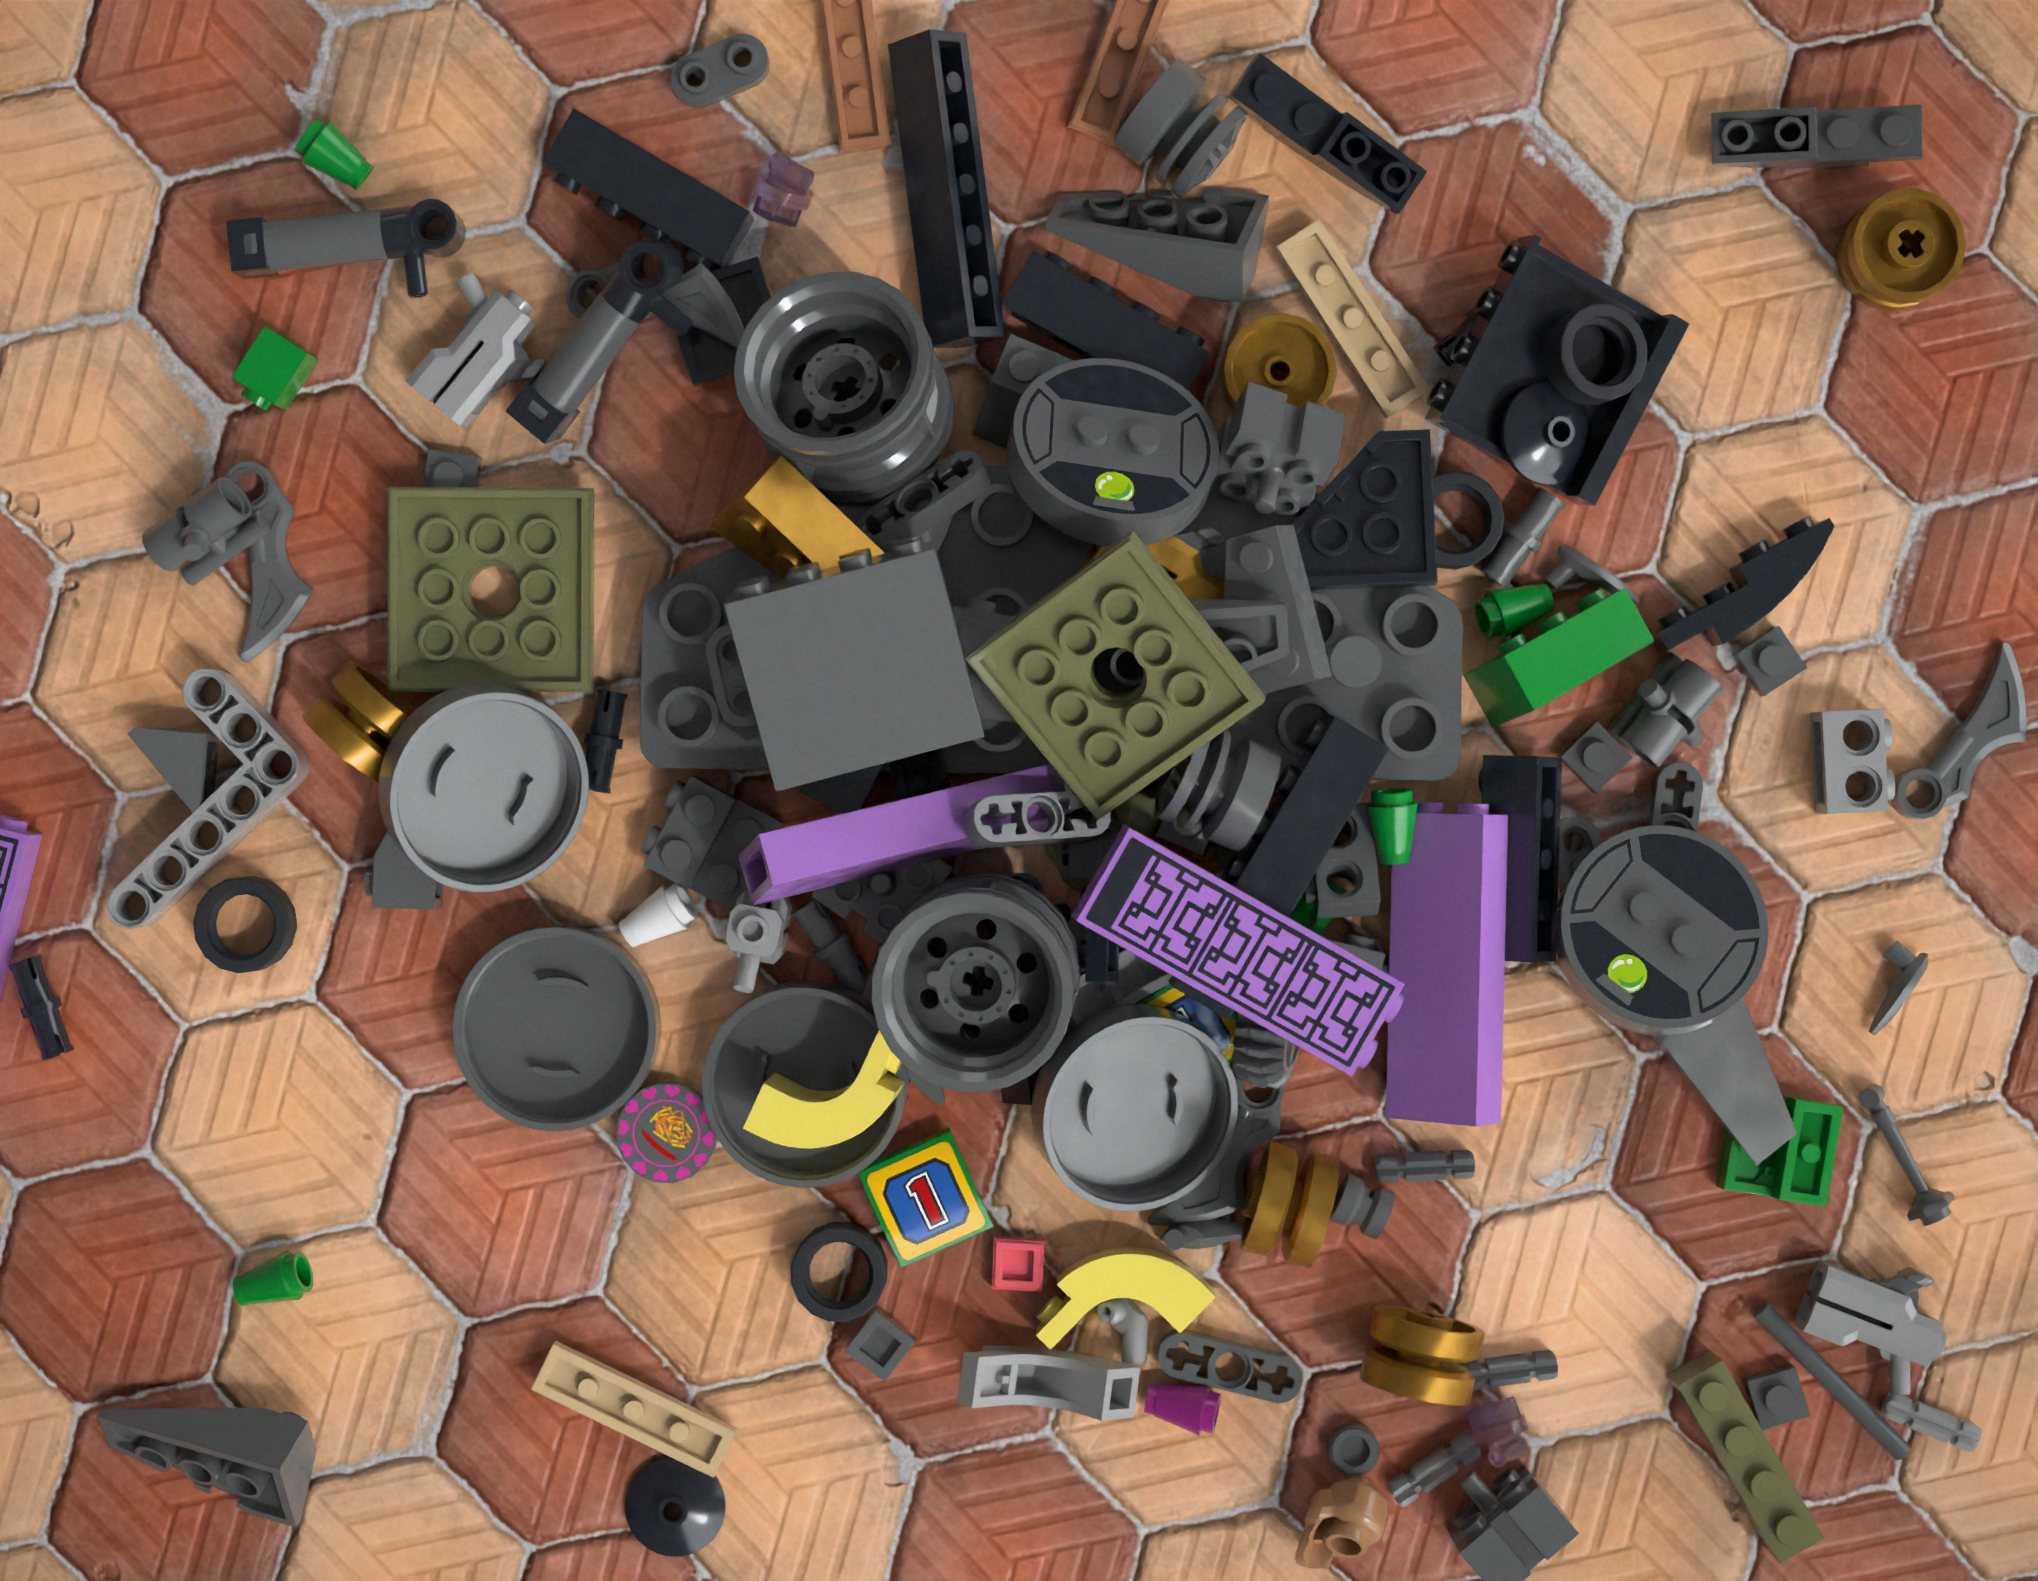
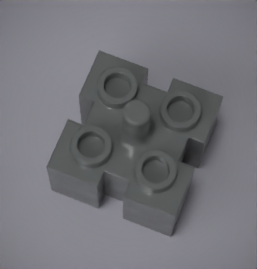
(1276, 450)
(884, 895)
(1511, 1529)

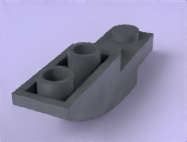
(1815, 137)

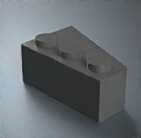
(1271, 568)

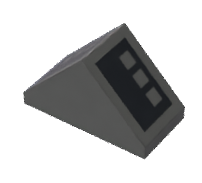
(182, 759)

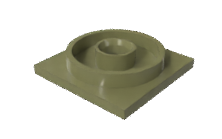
(438, 548)
(1104, 739)

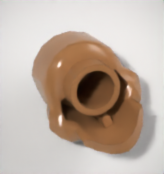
(1341, 1523)

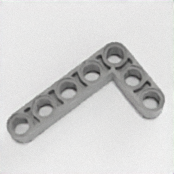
(221, 806)

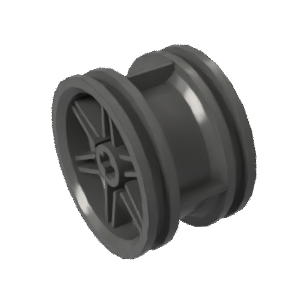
(846, 340)
(930, 1037)

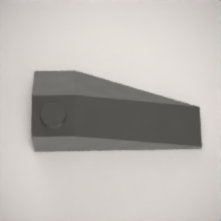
(1190, 243)
(1249, 629)
(1734, 1080)

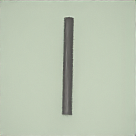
(1831, 1380)

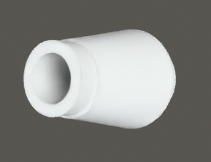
(659, 915)

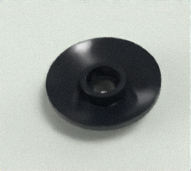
(1530, 439)
(673, 1481)

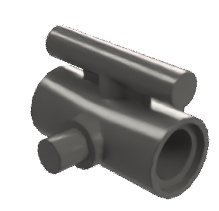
(205, 531)
(1666, 710)

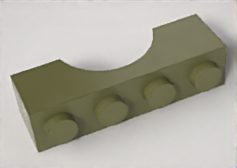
(1746, 1456)

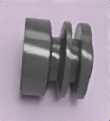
(1180, 128)
(1224, 787)

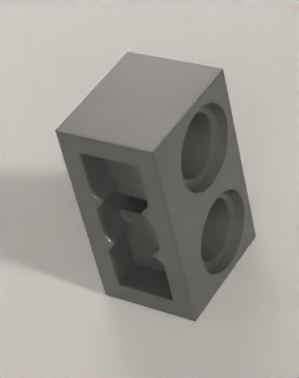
(1351, 861)

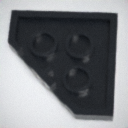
(1374, 519)

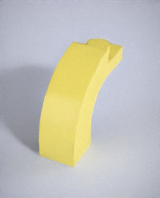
(817, 1119)
(1124, 1273)

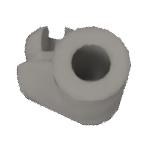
(1131, 1323)

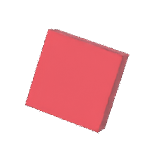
(1018, 1264)

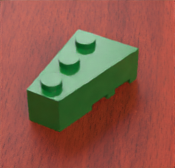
(1559, 656)

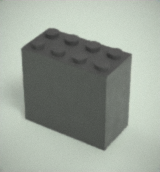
(853, 663)

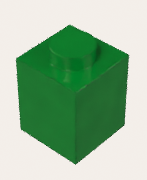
(273, 370)

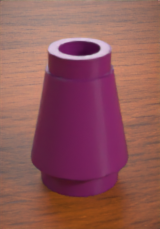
(1185, 1406)

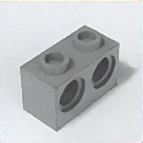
(1836, 762)

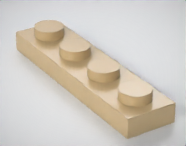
(1352, 318)
(634, 1408)

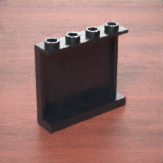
(1507, 355)

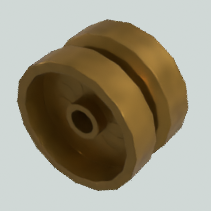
(1931, 246)
(1291, 345)
(364, 729)
(1297, 1206)
(1422, 1355)

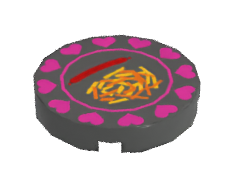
(665, 1133)

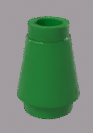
(333, 154)
(1511, 609)
(1393, 823)
(276, 1280)

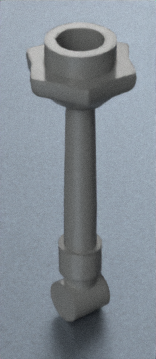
(1928, 1204)

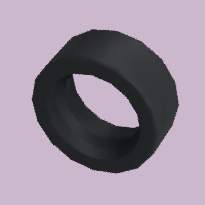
(1627, 339)
(1492, 514)
(206, 929)
(839, 1310)

